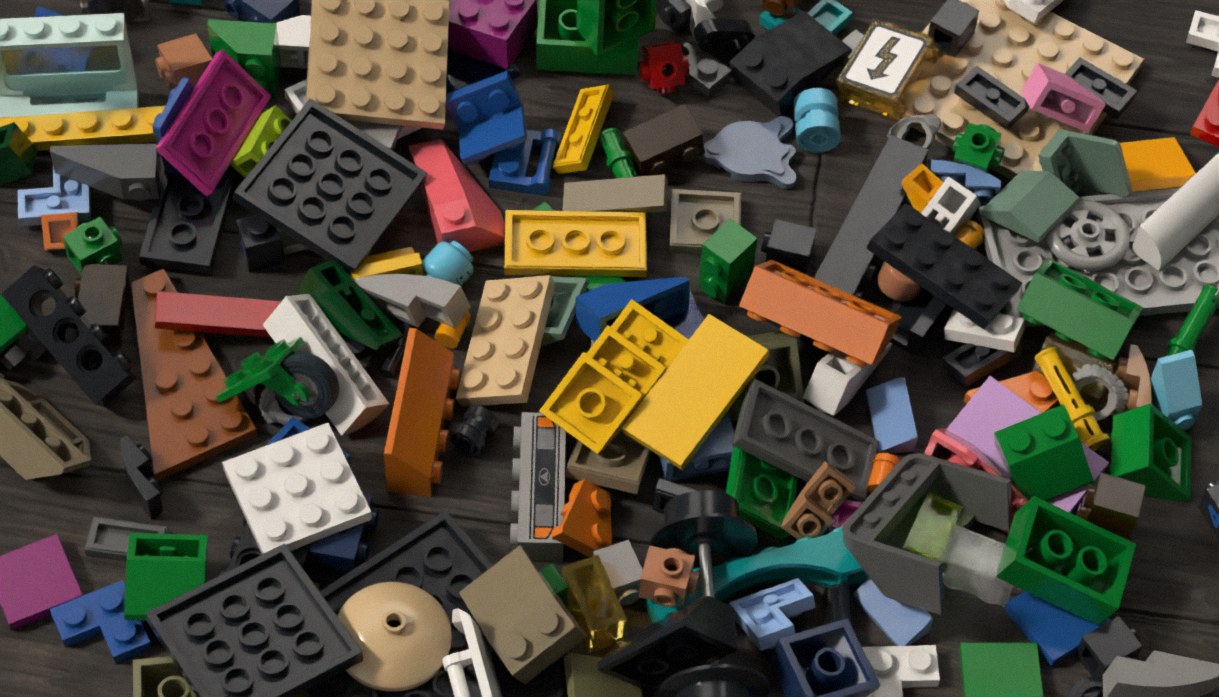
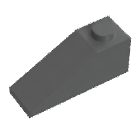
(119, 170)

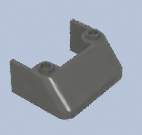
(885, 519)

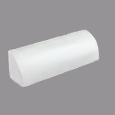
(1180, 218)
(358, 395)

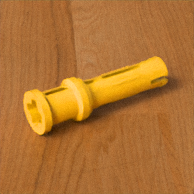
(1067, 394)

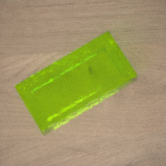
(932, 527)

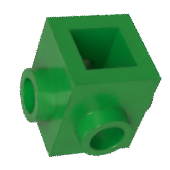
(979, 147)
(93, 244)

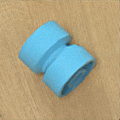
(816, 120)

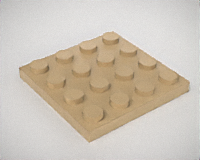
(380, 60)

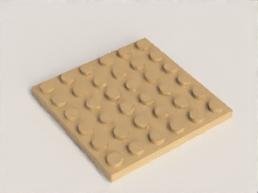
(1009, 51)

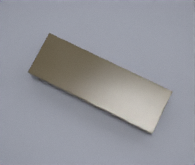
(617, 195)

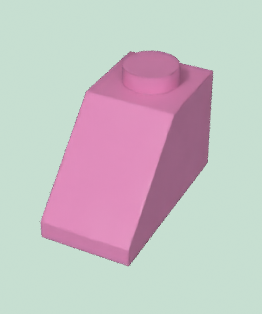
(1061, 98)

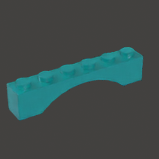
(810, 559)

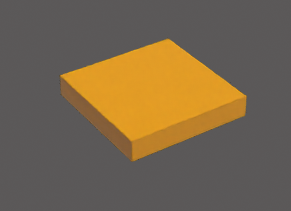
(1156, 164)

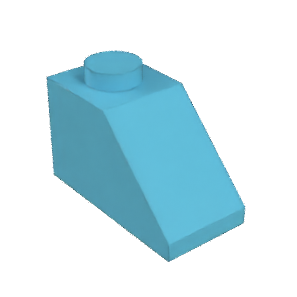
(1177, 388)

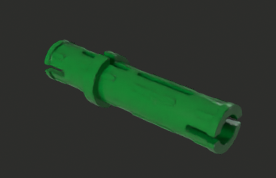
(618, 158)
(1195, 322)

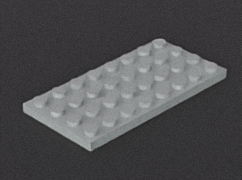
(1158, 292)

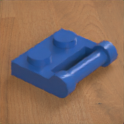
(511, 165)

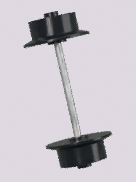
(712, 531)

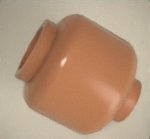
(897, 285)

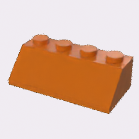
(819, 312)
(419, 416)

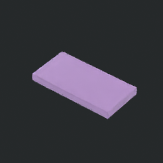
(997, 408)

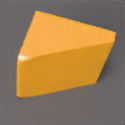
(921, 186)

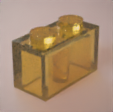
(594, 603)

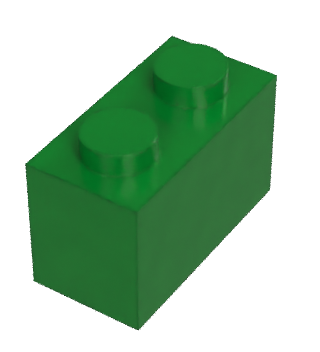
(727, 261)

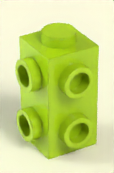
(260, 139)

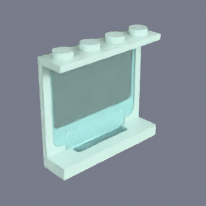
(65, 65)

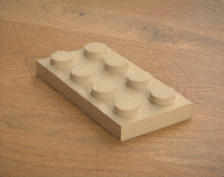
(506, 341)

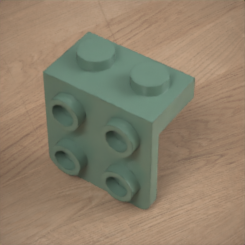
(1086, 163)

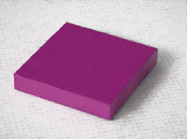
(35, 581)

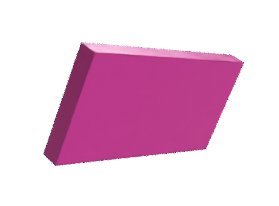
(213, 123)

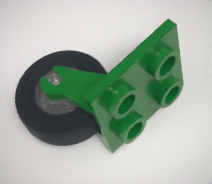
(298, 379)

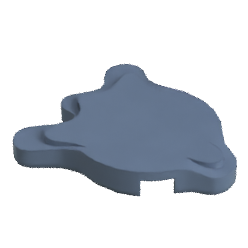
(754, 151)

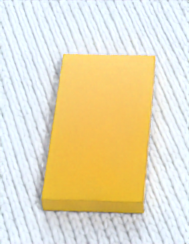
(575, 243)
(695, 391)

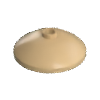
(398, 655)

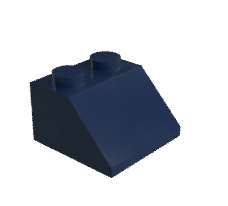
(823, 663)

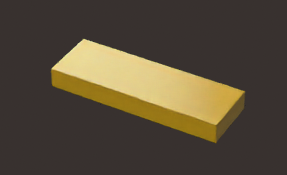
(583, 129)

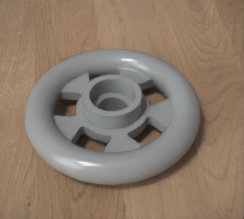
(1078, 257)

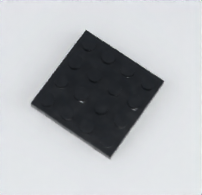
(330, 186)
(255, 632)

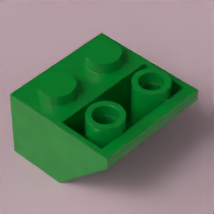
(162, 569)

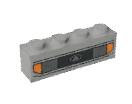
(540, 486)

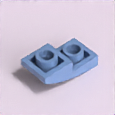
(975, 180)

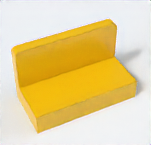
(392, 262)

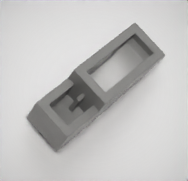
(416, 297)
(1160, 676)

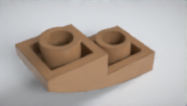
(1135, 377)
(817, 502)

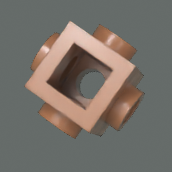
(668, 576)

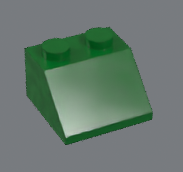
(252, 47)
(1152, 453)
(1044, 455)

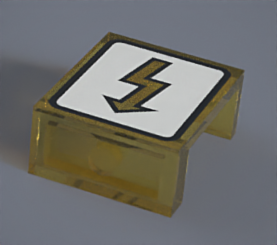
(884, 68)

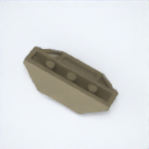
(36, 436)

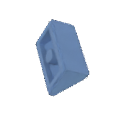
(892, 417)
(898, 620)

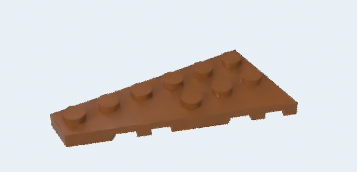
(181, 389)

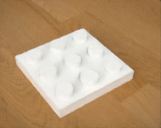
(297, 490)

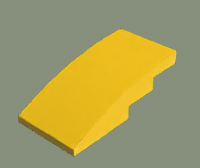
(613, 377)

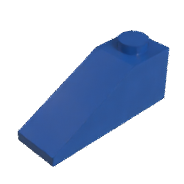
(605, 303)

